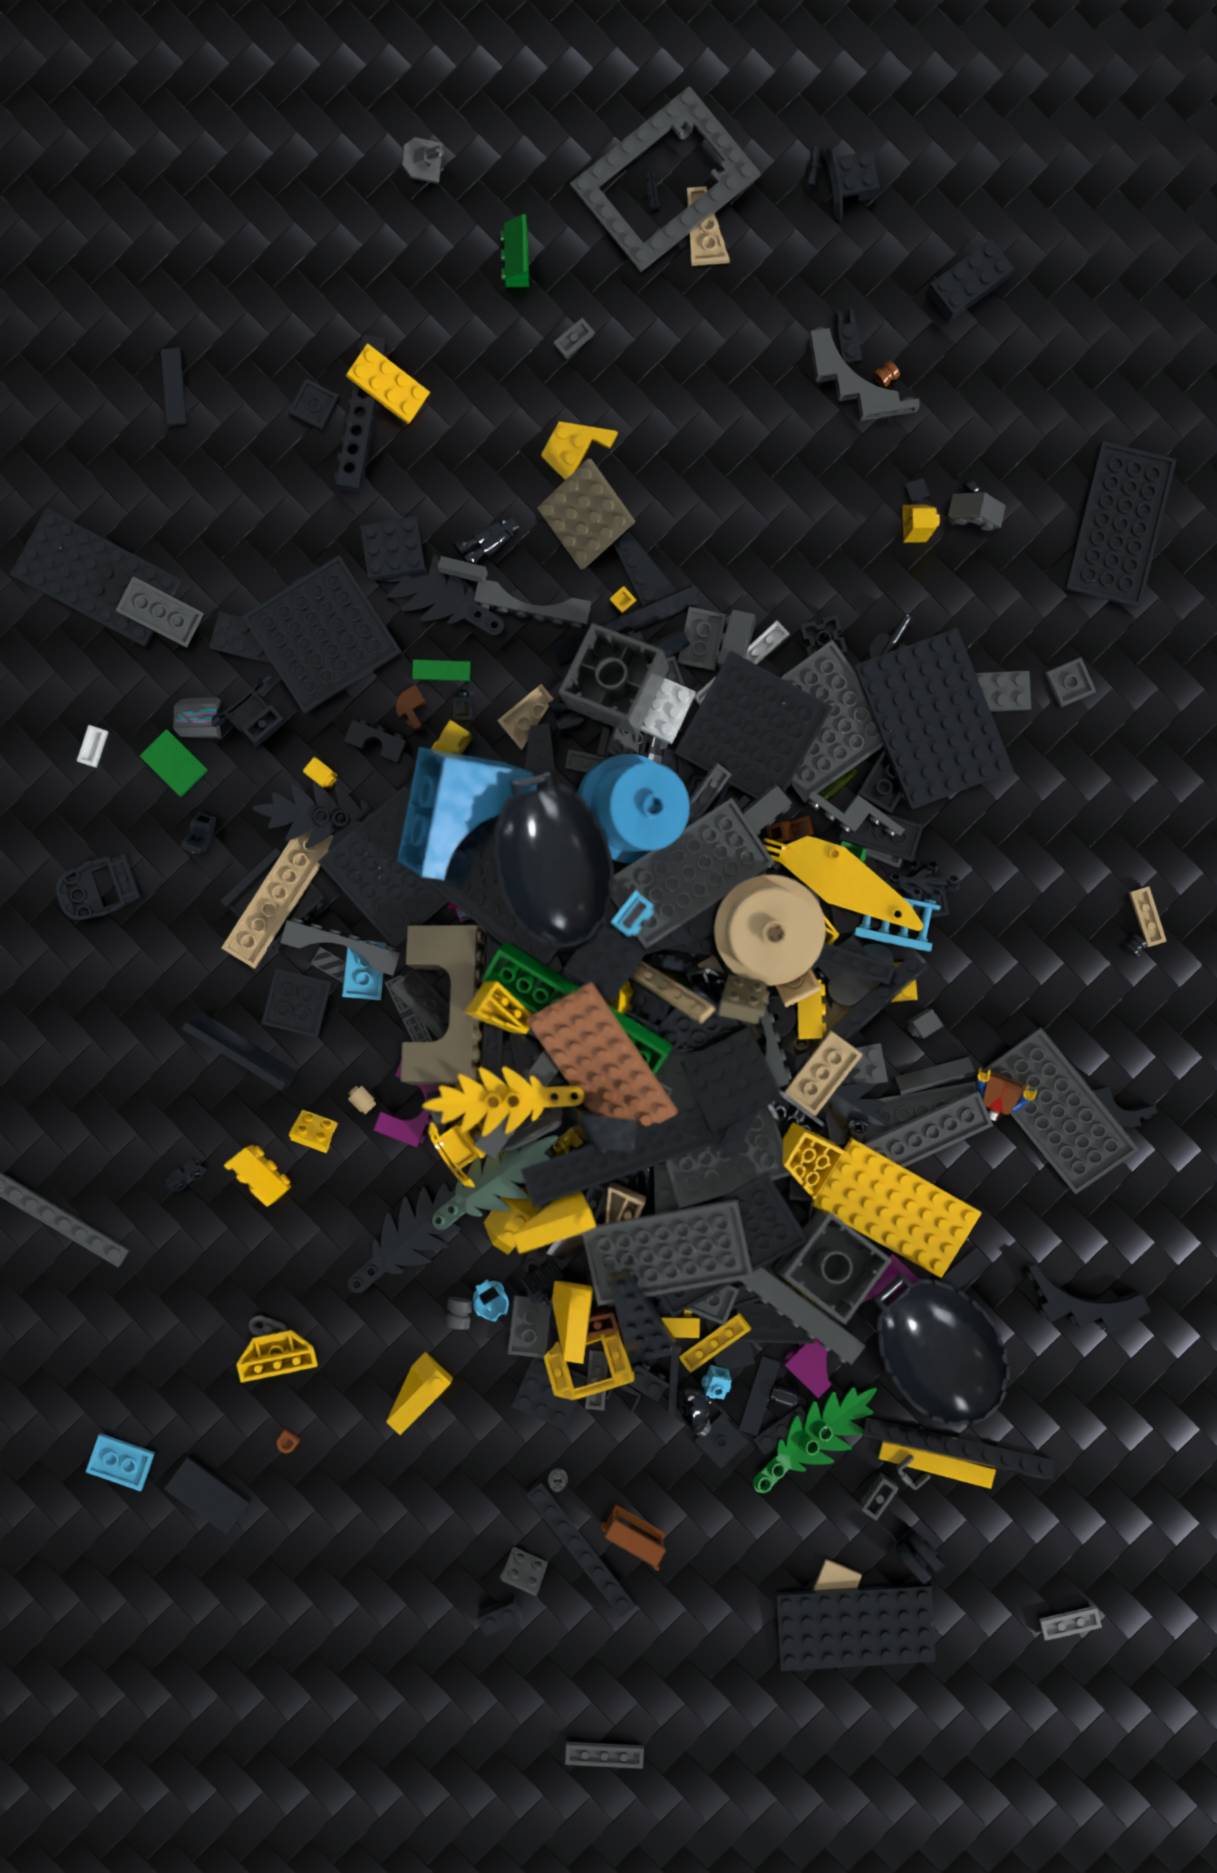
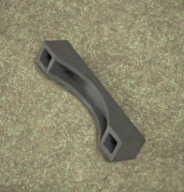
(571, 612)
(299, 936)
(773, 1055)

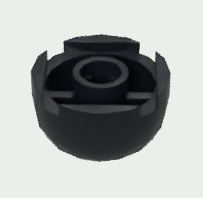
(694, 1404)

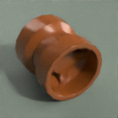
(886, 374)

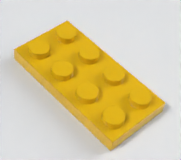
(387, 383)

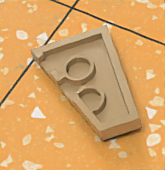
(524, 714)

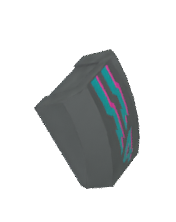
(195, 716)

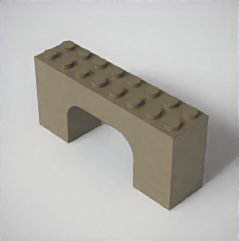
(459, 1051)

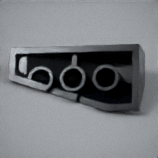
(787, 1111)

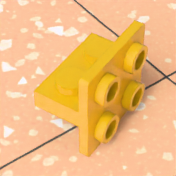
(313, 1131)

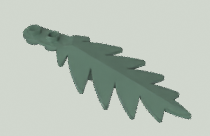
(491, 1181)

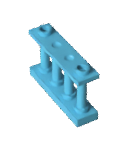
(902, 938)

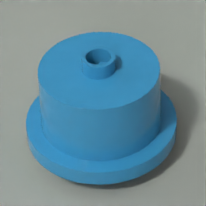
(636, 804)

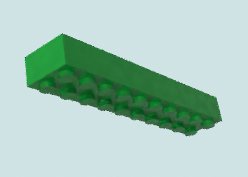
(540, 986)

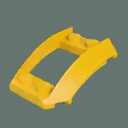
(616, 1358)

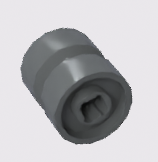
(458, 1314)

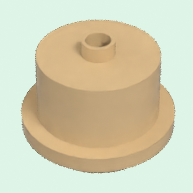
(753, 909)

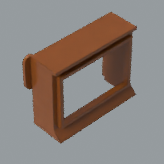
(633, 1540)

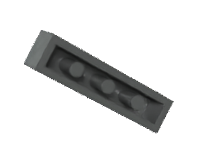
(462, 569)

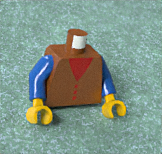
(1002, 1093)

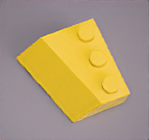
(810, 1158)
(260, 1174)

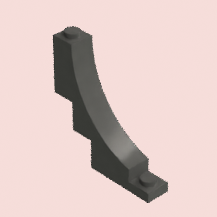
(871, 399)

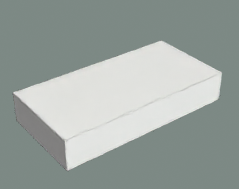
(92, 746)

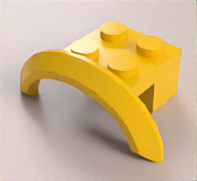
(457, 1148)

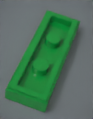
(441, 670)

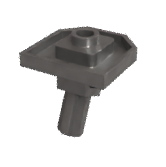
(422, 159)

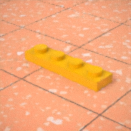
(714, 1342)

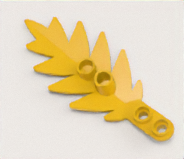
(499, 1100)

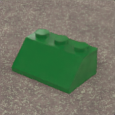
(515, 252)

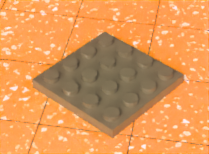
(586, 514)

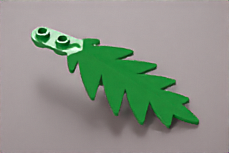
(817, 1434)

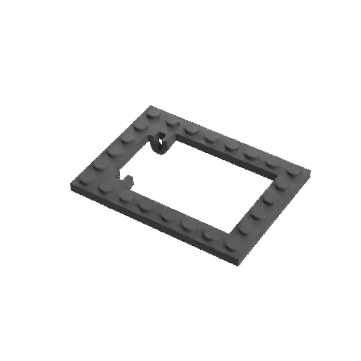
(733, 177)

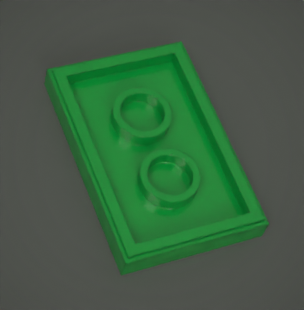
(174, 763)

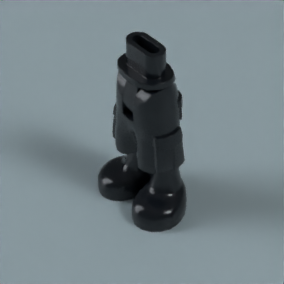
(488, 538)

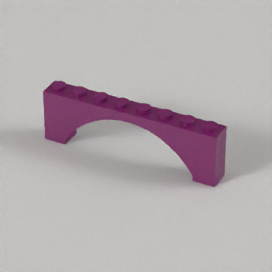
(809, 1360)

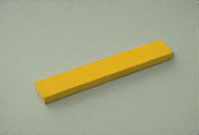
(939, 1465)

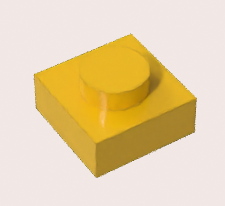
(622, 600)

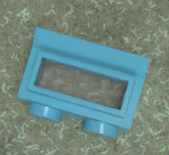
(632, 914)

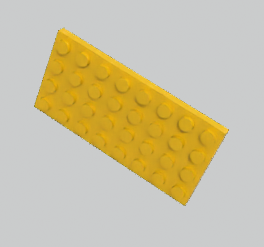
(897, 1208)

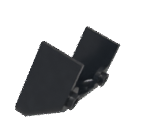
(601, 1130)

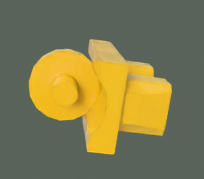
(563, 1142)

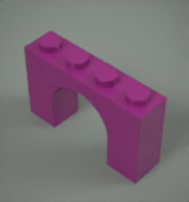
(406, 1130)

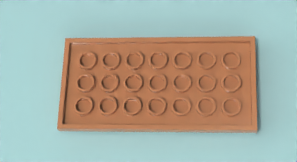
(600, 1058)

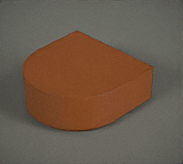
(287, 1441)

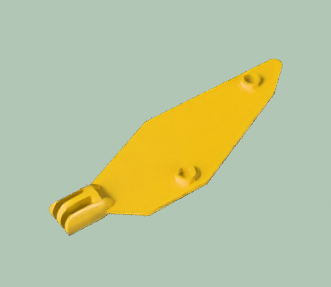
(843, 880)

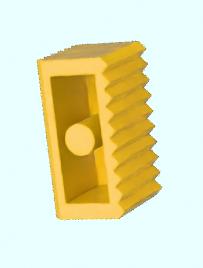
(320, 773)

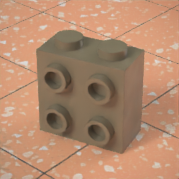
(744, 999)

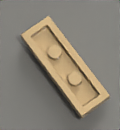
(1147, 916)

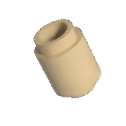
(361, 1099)

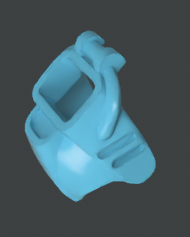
(493, 1308)

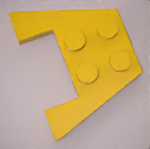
(570, 444)

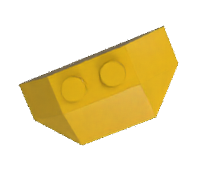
(503, 1224)
(275, 1355)

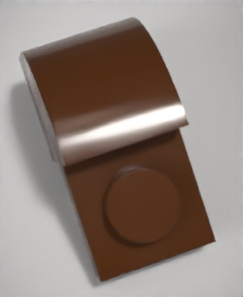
(407, 703)
(790, 830)

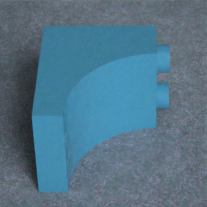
(447, 801)

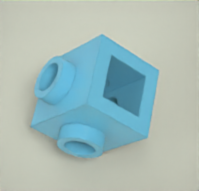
(716, 1382)

